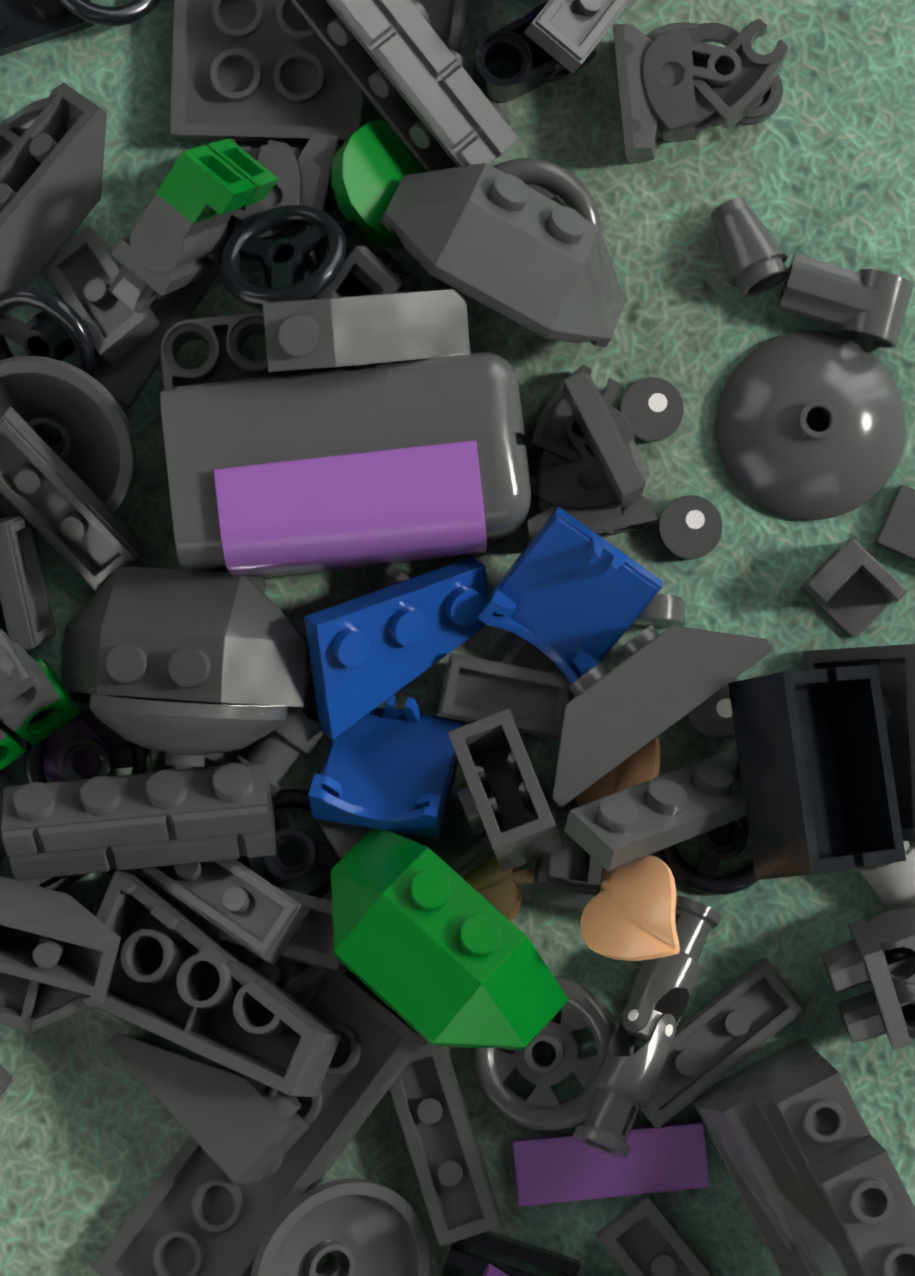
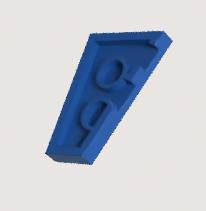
(389, 638)

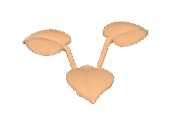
(635, 902)

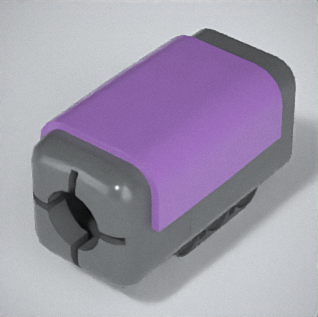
(336, 459)

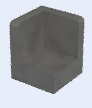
(852, 587)

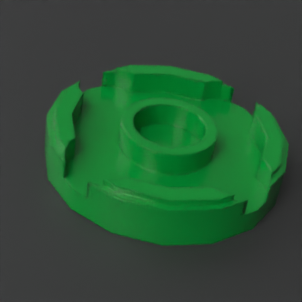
(367, 175)

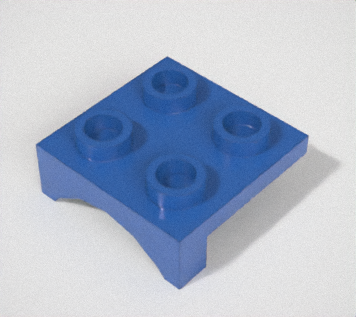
(570, 595)
(389, 772)

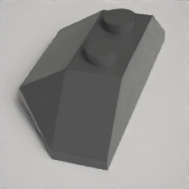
(47, 179)
(510, 250)
(185, 640)
(643, 698)
(50, 956)

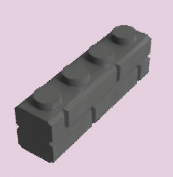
(413, 79)
(138, 820)

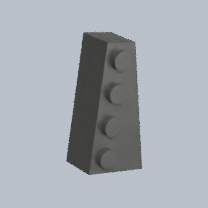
(206, 995)

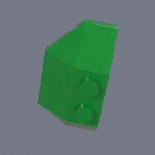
(437, 948)

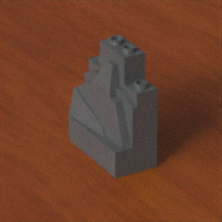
(810, 1168)

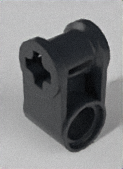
(533, 62)

